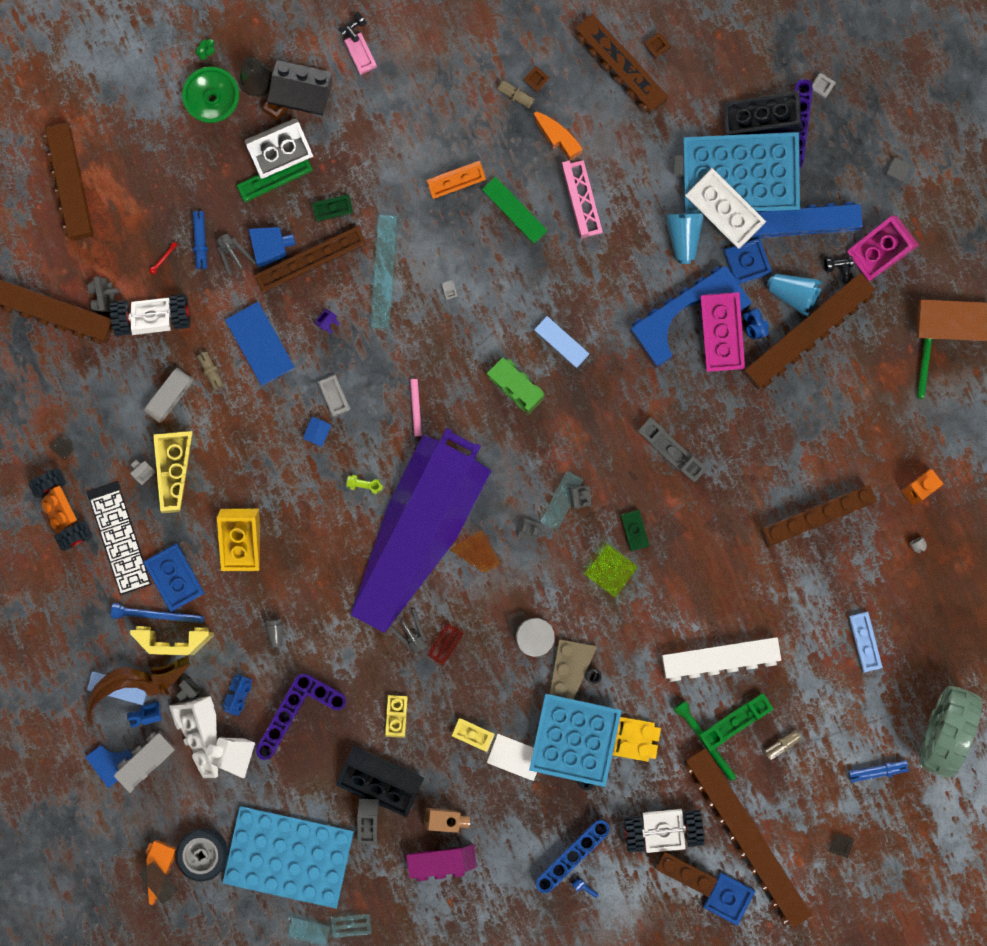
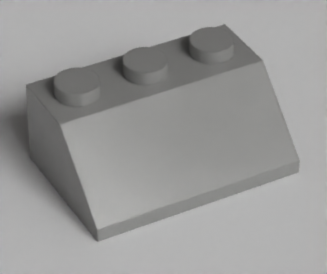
(278, 148)

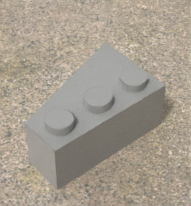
(144, 760)

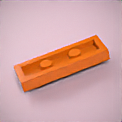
(456, 179)

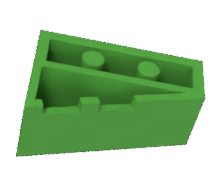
(516, 385)

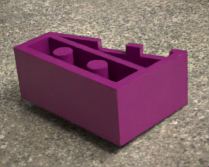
(441, 862)

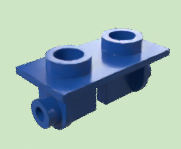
(235, 703)

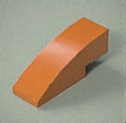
(558, 136)

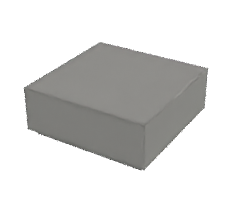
(822, 85)

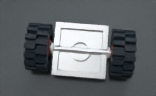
(150, 315)
(664, 831)

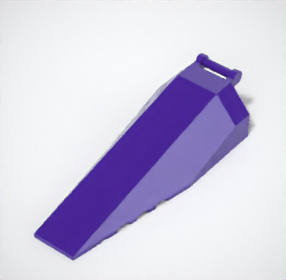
(419, 526)

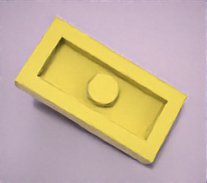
(473, 734)

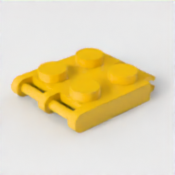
(637, 739)

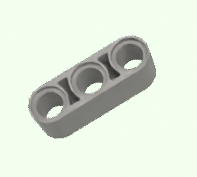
(168, 395)

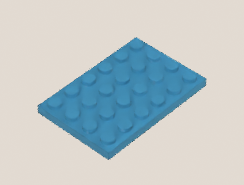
(757, 166)
(288, 857)

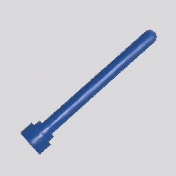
(120, 611)

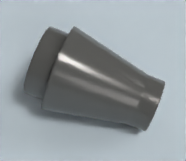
(275, 632)

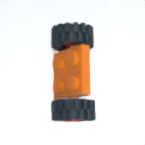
(59, 510)

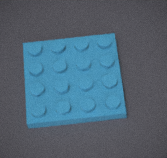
(575, 740)

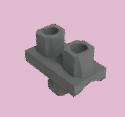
(104, 292)

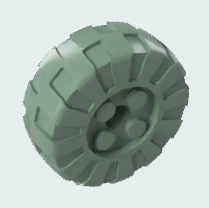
(950, 731)

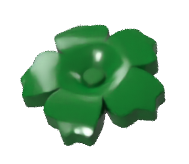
(205, 48)

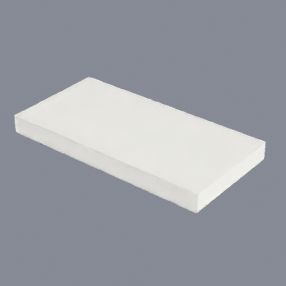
(725, 208)

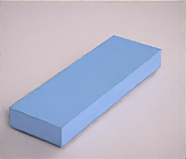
(561, 342)
(865, 642)
(128, 694)

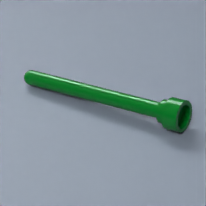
(924, 368)
(683, 710)

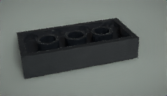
(764, 115)

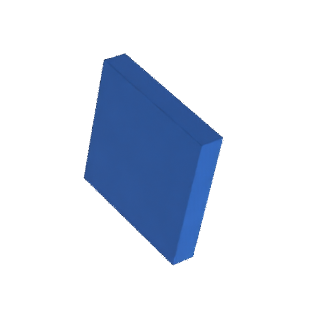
(748, 261)
(729, 899)

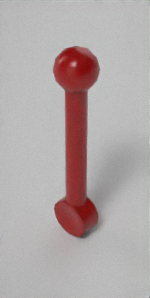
(152, 270)

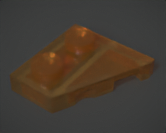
(478, 552)

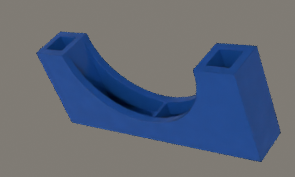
(653, 330)

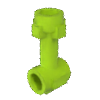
(374, 486)

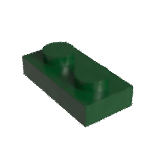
(332, 208)

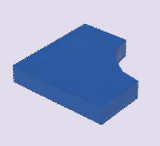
(106, 763)

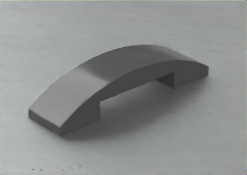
(671, 450)

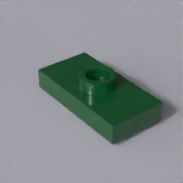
(635, 530)

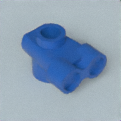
(757, 325)

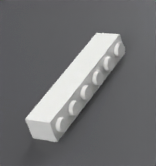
(721, 658)

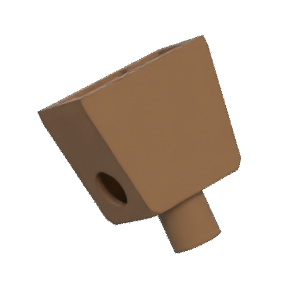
(437, 820)

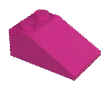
(883, 247)

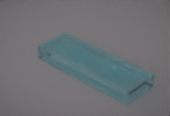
(561, 501)

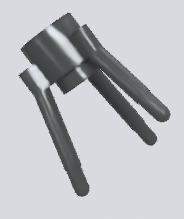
(227, 245)
(415, 642)

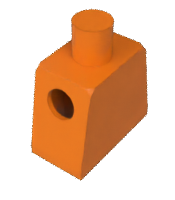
(922, 487)

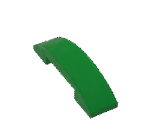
(736, 722)

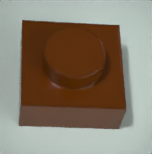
(657, 45)
(536, 79)
(273, 110)

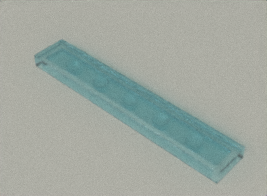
(384, 272)

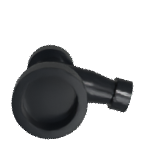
(348, 30)
(845, 264)

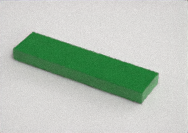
(256, 186)
(514, 210)

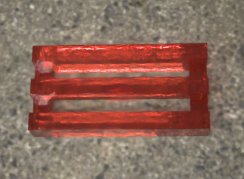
(454, 630)

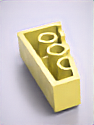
(172, 459)

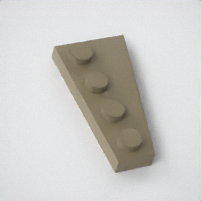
(570, 667)

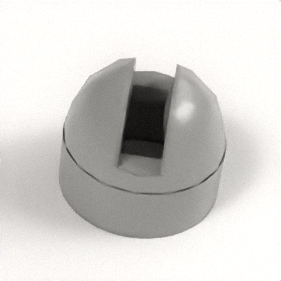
(918, 544)

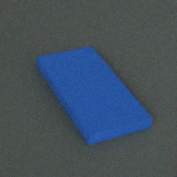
(260, 344)

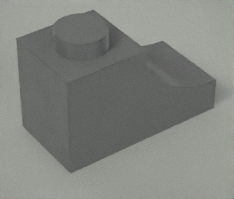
(368, 821)

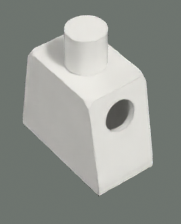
(231, 755)

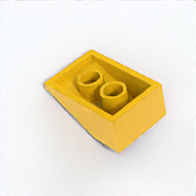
(239, 539)

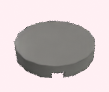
(535, 637)

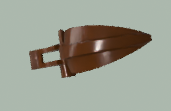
(125, 677)

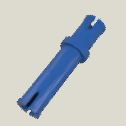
(200, 241)
(887, 769)

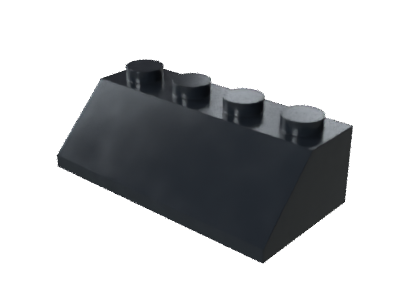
(380, 779)

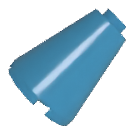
(684, 235)
(796, 291)

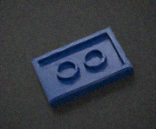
(174, 577)

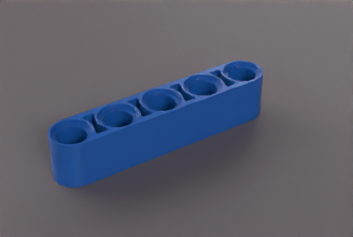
(570, 865)

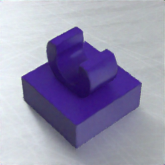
(325, 320)

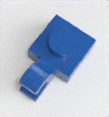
(148, 714)

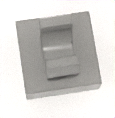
(142, 471)

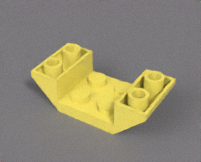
(147, 640)

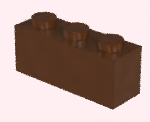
(686, 873)

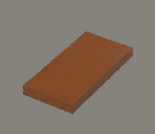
(952, 320)

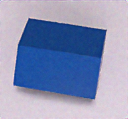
(317, 432)

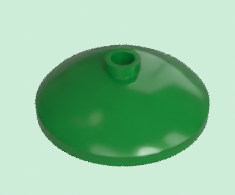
(208, 83)

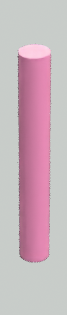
(415, 407)

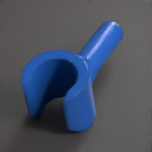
(579, 884)

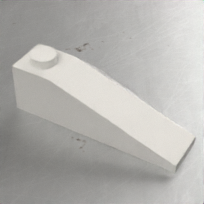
(198, 725)

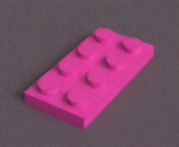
(723, 331)

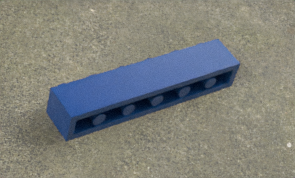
(811, 220)

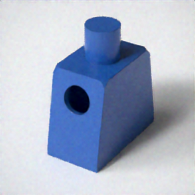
(270, 244)

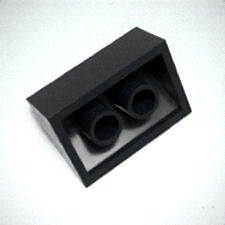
(300, 87)

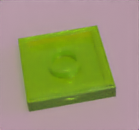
(611, 570)

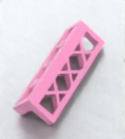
(575, 201)

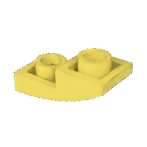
(396, 716)

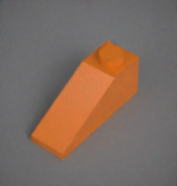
(163, 856)

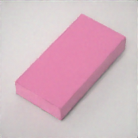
(360, 54)

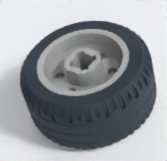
(190, 861)

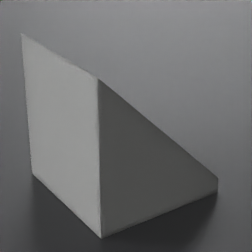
(449, 289)

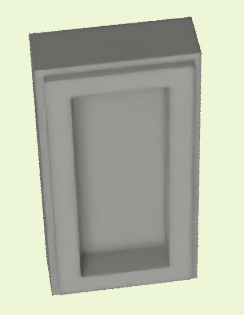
(334, 395)

